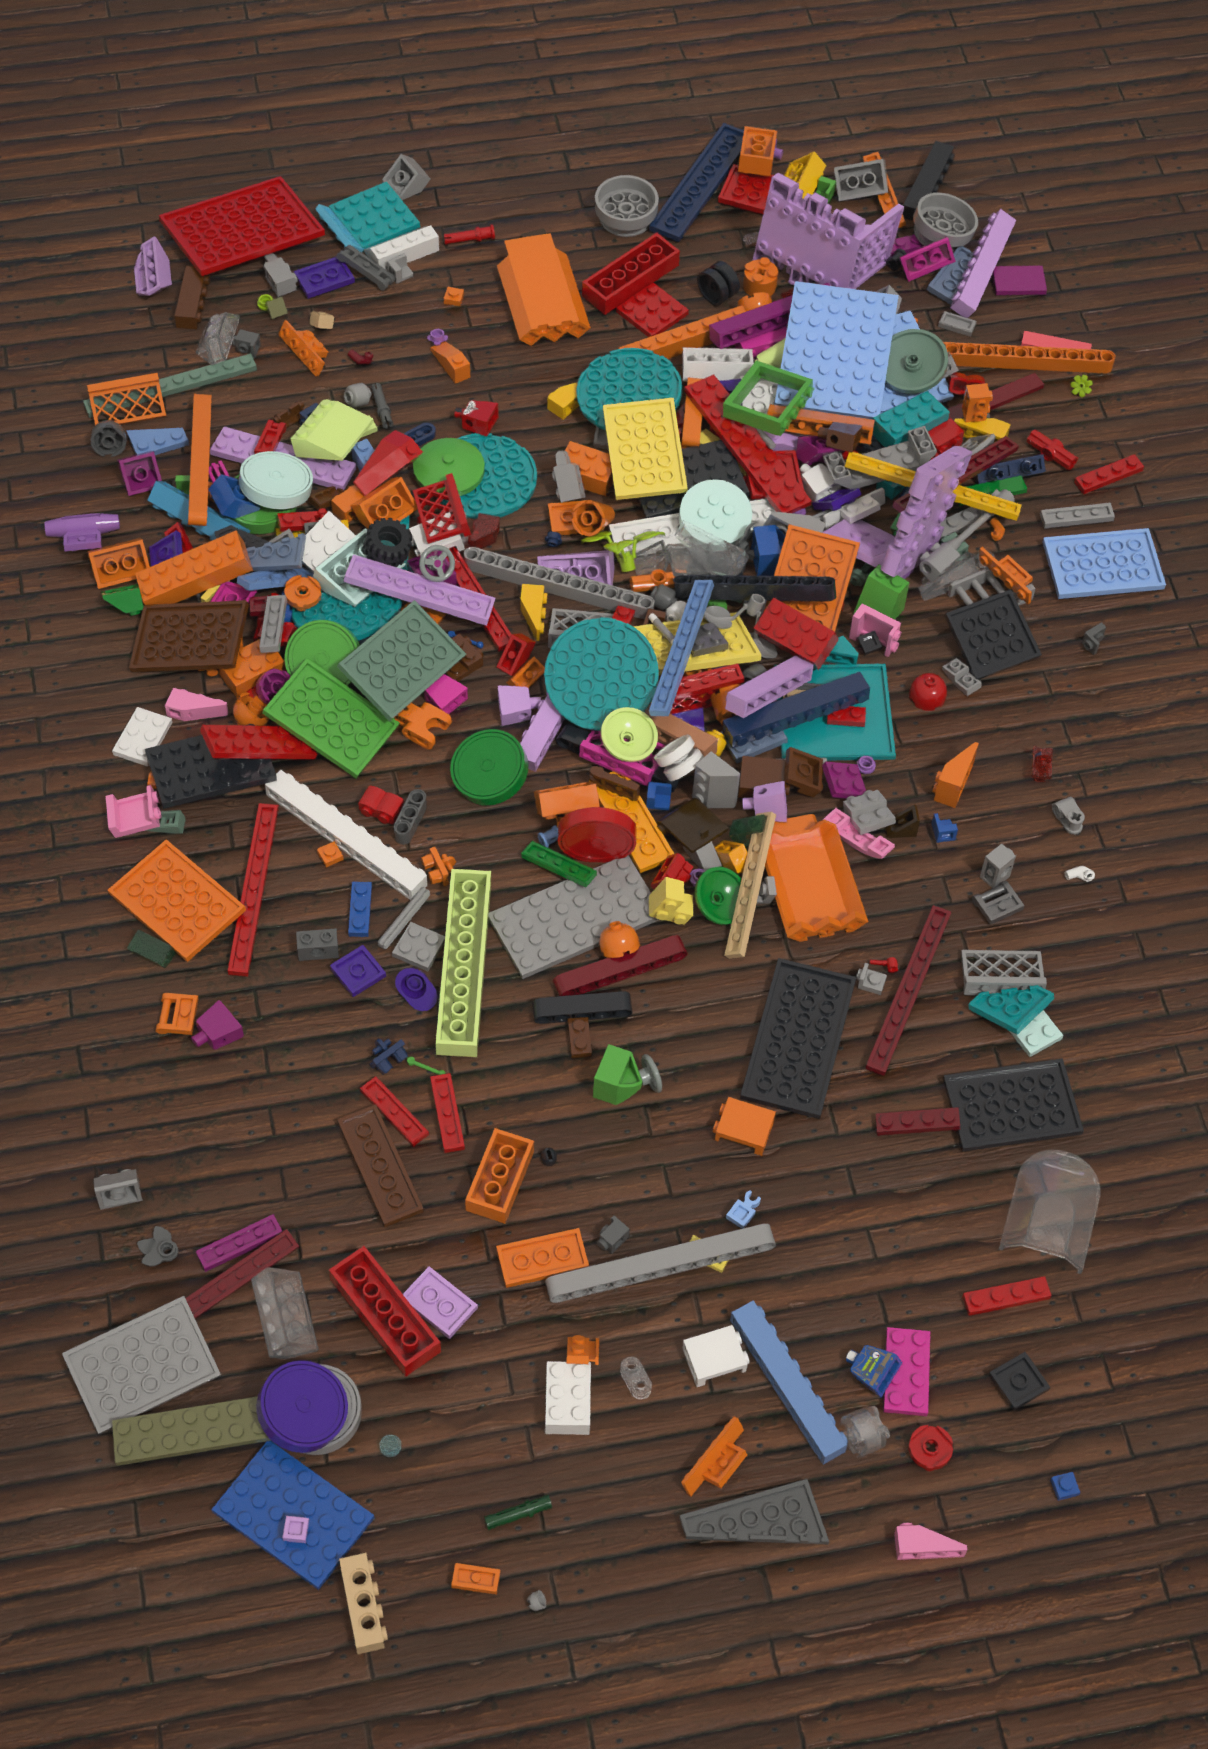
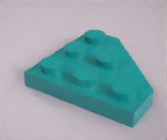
(1012, 1007)

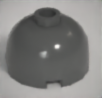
(108, 438)

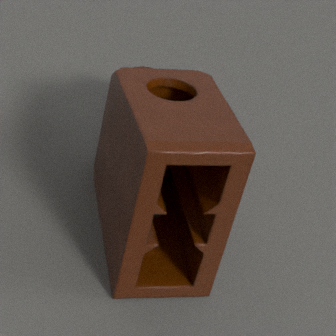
(841, 436)

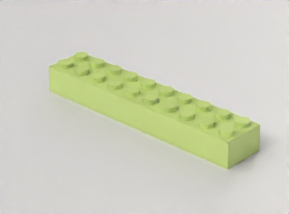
(463, 963)

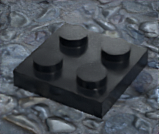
(1019, 1381)

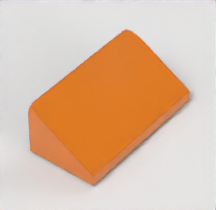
(527, 674)

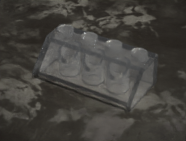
(284, 1313)

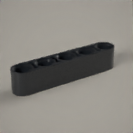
(593, 1006)

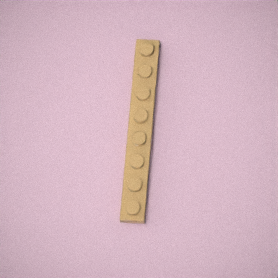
(749, 889)

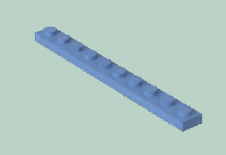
(681, 648)

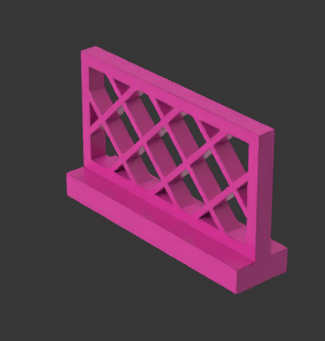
(634, 770)

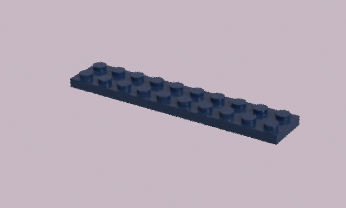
(699, 183)

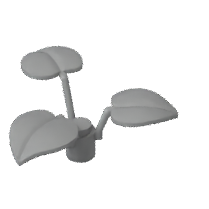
(754, 607)

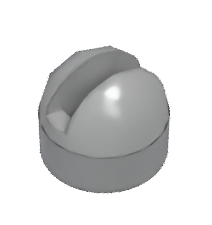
(537, 1600)

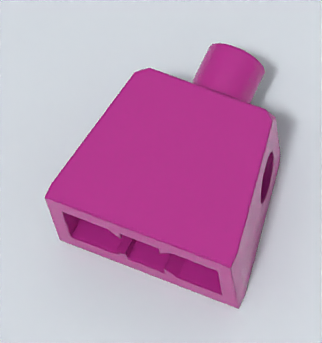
(446, 694)

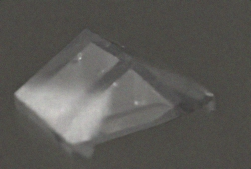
(651, 559)

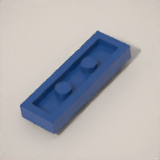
(360, 909)

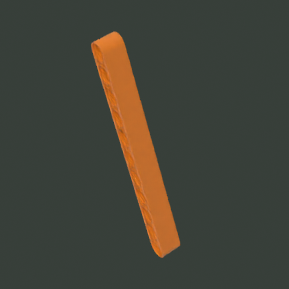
(1031, 357)
(200, 460)

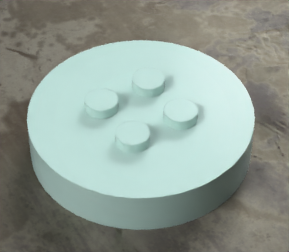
(275, 480)
(717, 508)

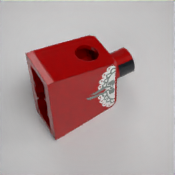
(478, 416)

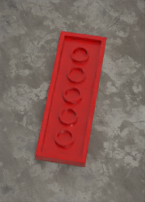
(254, 742)

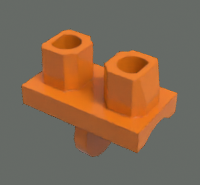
(441, 866)

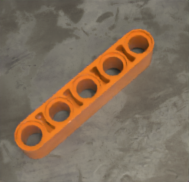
(692, 421)

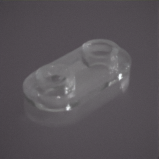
(635, 1376)

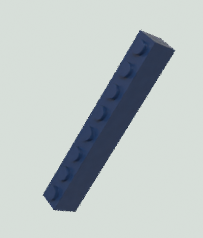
(797, 709)

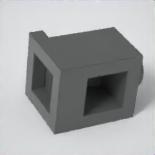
(247, 342)
(613, 1235)

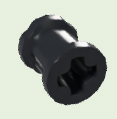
(894, 261)

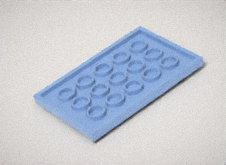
(1103, 563)

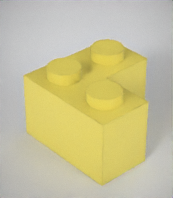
(670, 902)

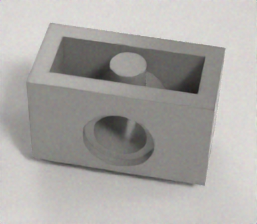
(997, 866)

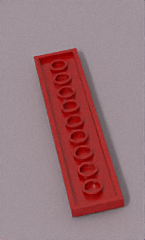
(748, 448)

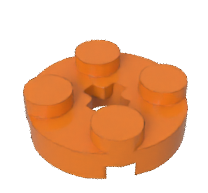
(302, 601)

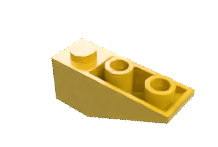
(532, 607)

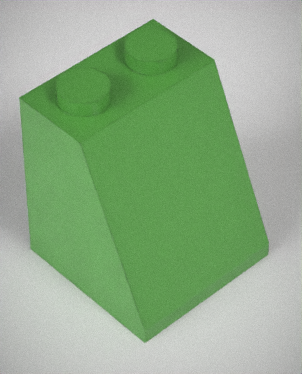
(884, 593)

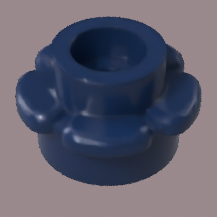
(553, 539)

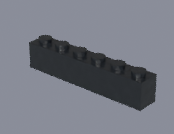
(930, 176)

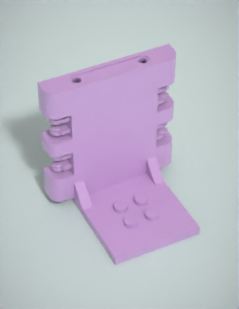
(822, 244)
(920, 521)

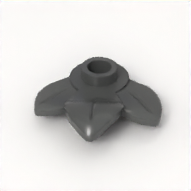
(743, 542)
(155, 1247)

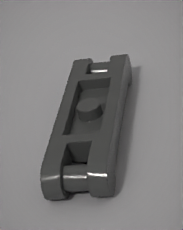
(366, 267)

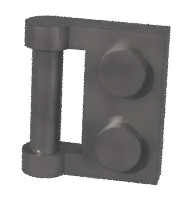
(1000, 907)

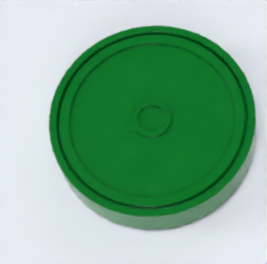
(489, 767)

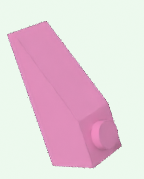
(922, 1543)

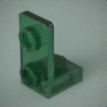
(743, 828)

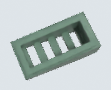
(175, 825)

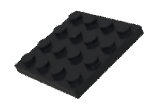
(992, 635)

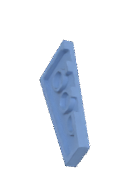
(270, 578)

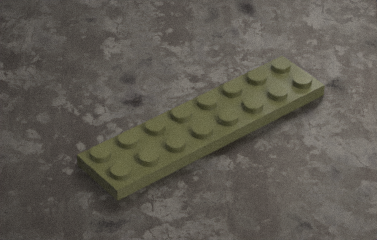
(187, 1431)

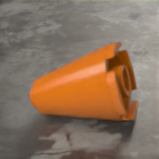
(591, 517)

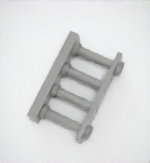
(975, 581)

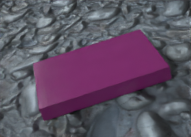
(1019, 280)

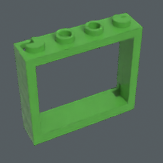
(732, 406)

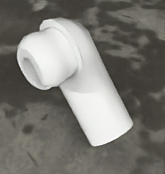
(1080, 872)

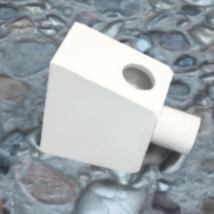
(817, 481)

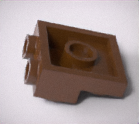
(471, 662)
(804, 772)

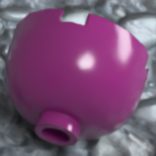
(270, 683)

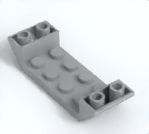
(908, 454)

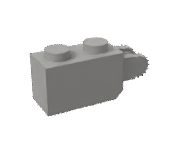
(279, 275)
(567, 478)

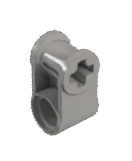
(1069, 815)

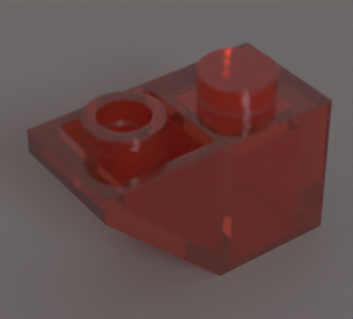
(484, 531)

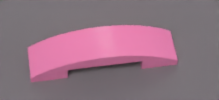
(865, 843)

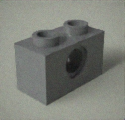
(317, 944)

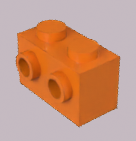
(976, 402)

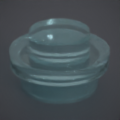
(390, 1445)

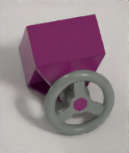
(434, 565)

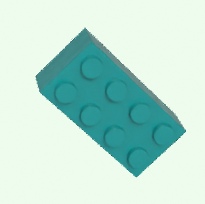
(920, 411)

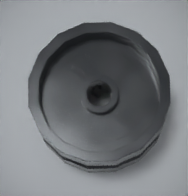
(718, 283)

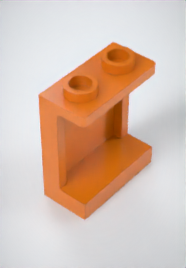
(744, 1124)

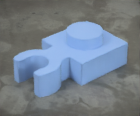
(742, 1212)

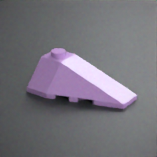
(590, 565)

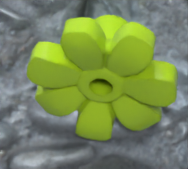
(1081, 385)

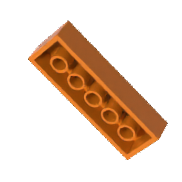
(194, 570)

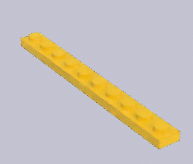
(905, 477)

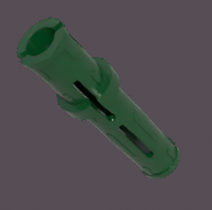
(517, 1512)

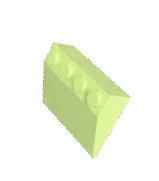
(330, 431)

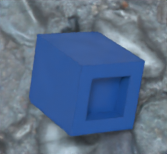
(659, 796)
(944, 829)

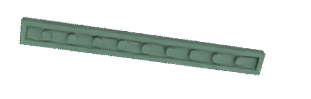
(182, 382)

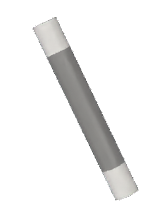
(662, 628)

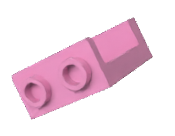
(868, 620)
(133, 813)

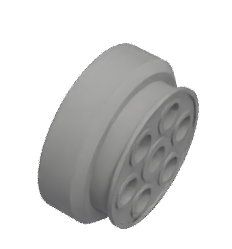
(626, 205)
(944, 216)

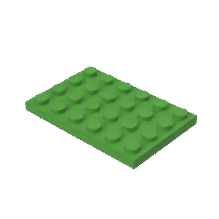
(330, 718)

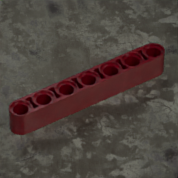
(617, 969)

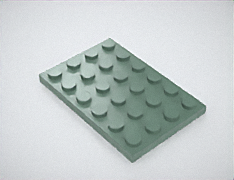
(401, 660)

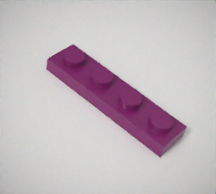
(238, 1243)

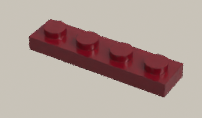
(918, 1121)

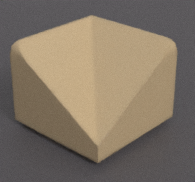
(321, 320)

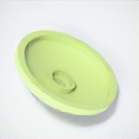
(634, 726)

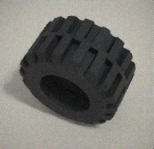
(389, 531)

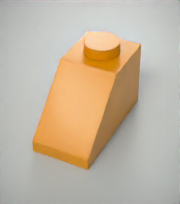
(732, 855)

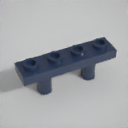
(1012, 468)

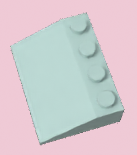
(333, 570)

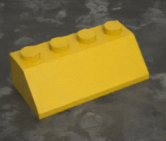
(806, 172)

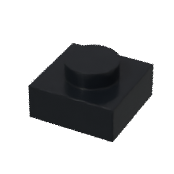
(869, 643)

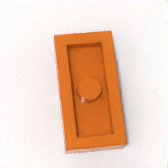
(475, 1578)

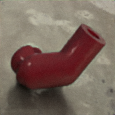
(367, 358)

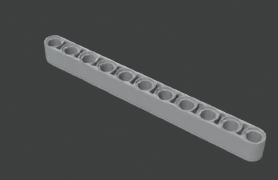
(556, 581)
(660, 1263)

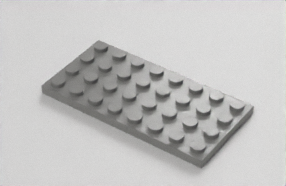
(570, 917)

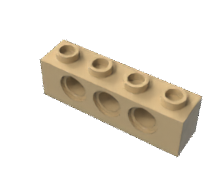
(365, 1639)

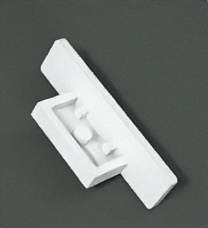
(856, 510)

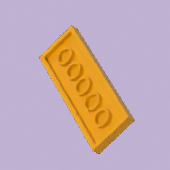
(651, 844)

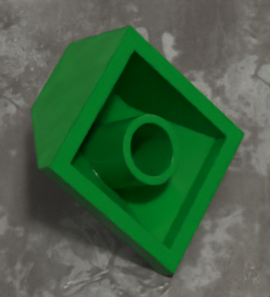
(125, 598)

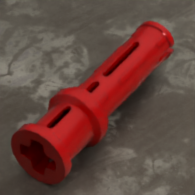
(477, 234)

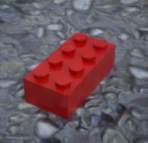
(796, 633)

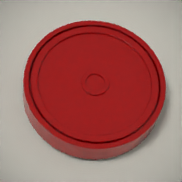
(597, 834)

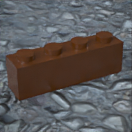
(191, 299)

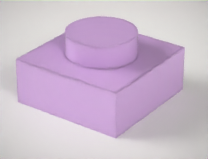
(296, 1529)

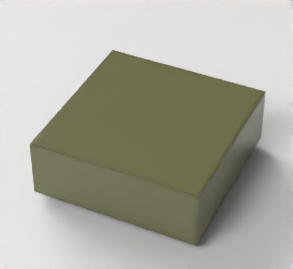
(276, 307)

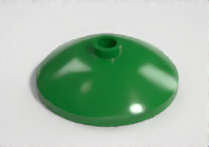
(722, 885)

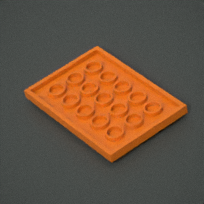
(823, 555)
(176, 900)

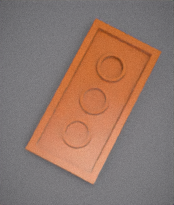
(541, 1257)

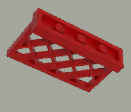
(456, 508)
(705, 682)

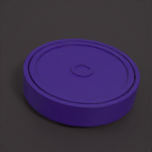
(302, 1406)

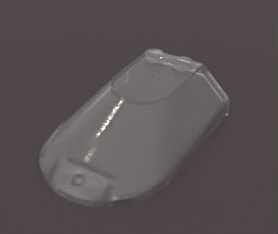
(1053, 1206)

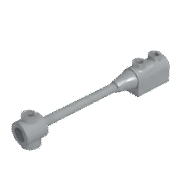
(944, 555)

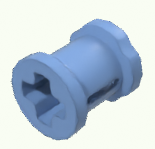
(548, 837)

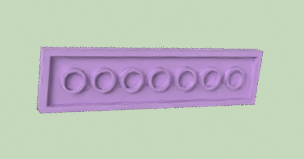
(240, 445)
(412, 586)

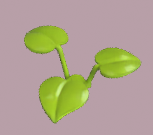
(625, 558)

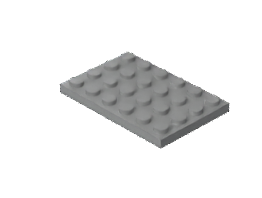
(141, 1364)

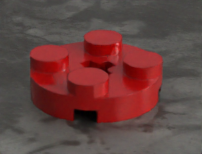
(928, 1459)

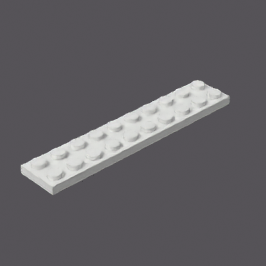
(670, 523)

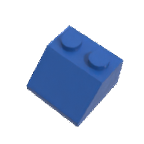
(230, 499)

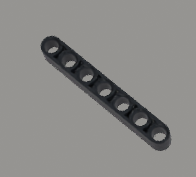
(572, 737)

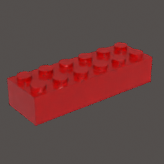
(630, 273)
(385, 1311)

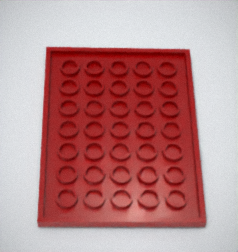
(241, 225)

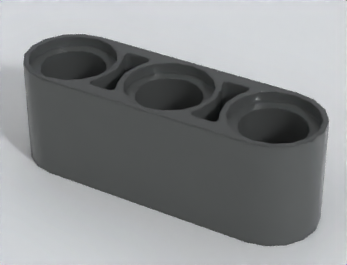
(407, 823)

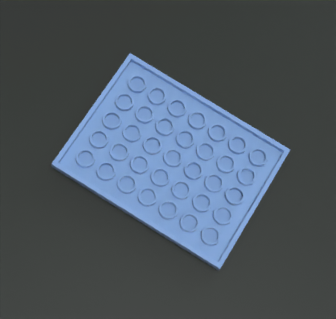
(841, 344)

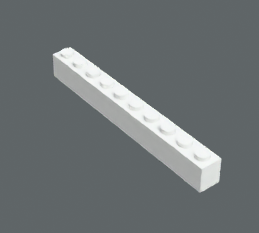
(347, 835)

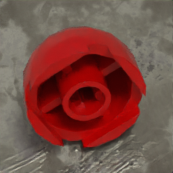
(928, 691)

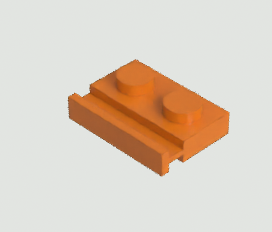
(582, 1350)

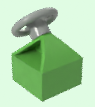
(620, 1078)

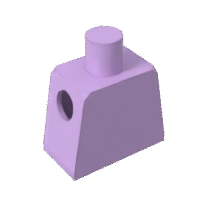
(515, 704)
(767, 799)

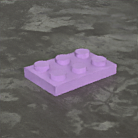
(440, 1302)

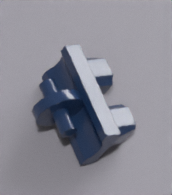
(381, 1061)

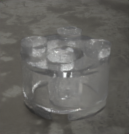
(864, 1431)

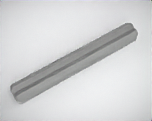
(403, 918)

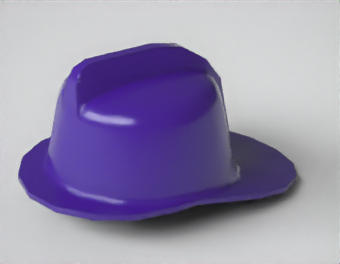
(416, 989)

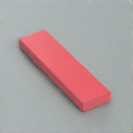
(1042, 340)

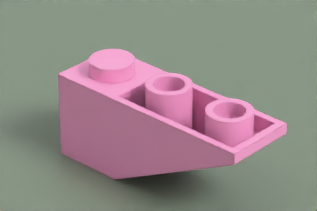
(191, 706)

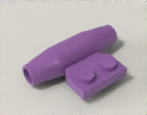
(82, 530)

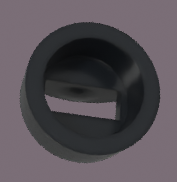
(544, 1157)

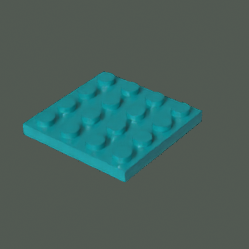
(375, 215)

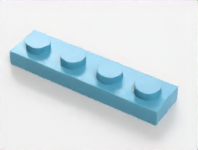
(337, 227)

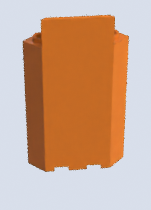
(541, 290)
(813, 879)

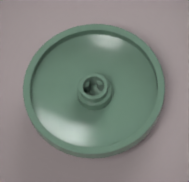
(916, 361)

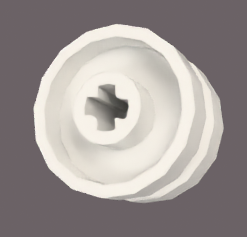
(678, 757)

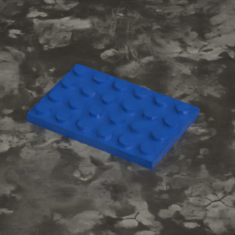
(280, 1487)

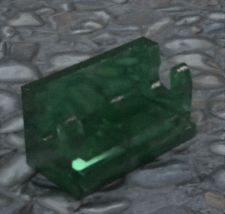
(152, 948)

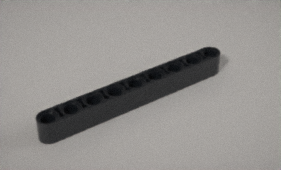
(779, 587)

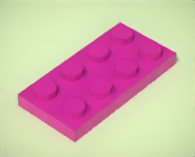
(910, 1386)

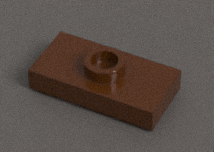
(323, 498)

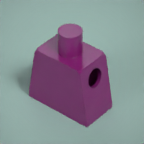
(217, 1027)

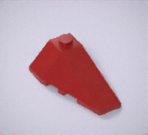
(388, 459)

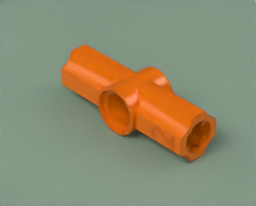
(649, 581)

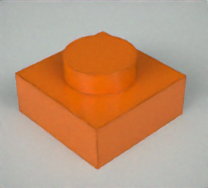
(453, 296)
(330, 854)

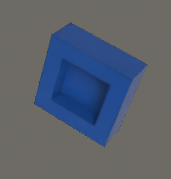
(1065, 1486)

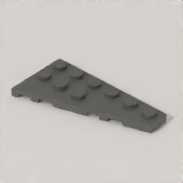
(773, 1516)

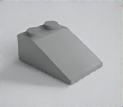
(783, 520)

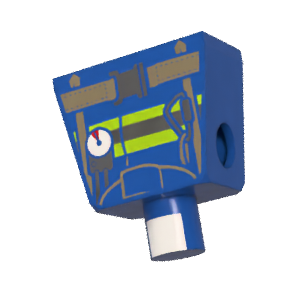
(874, 1368)

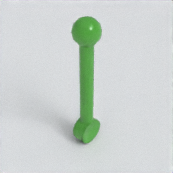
(411, 1061)

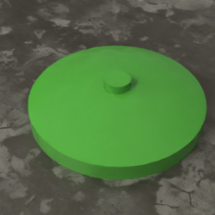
(447, 457)

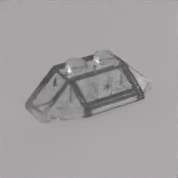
(217, 337)

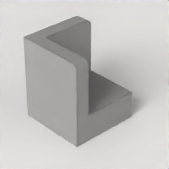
(399, 268)

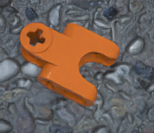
(419, 719)

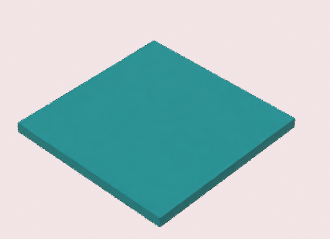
(849, 742)

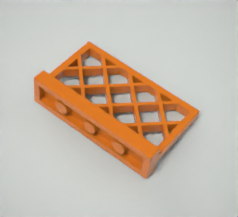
(127, 385)

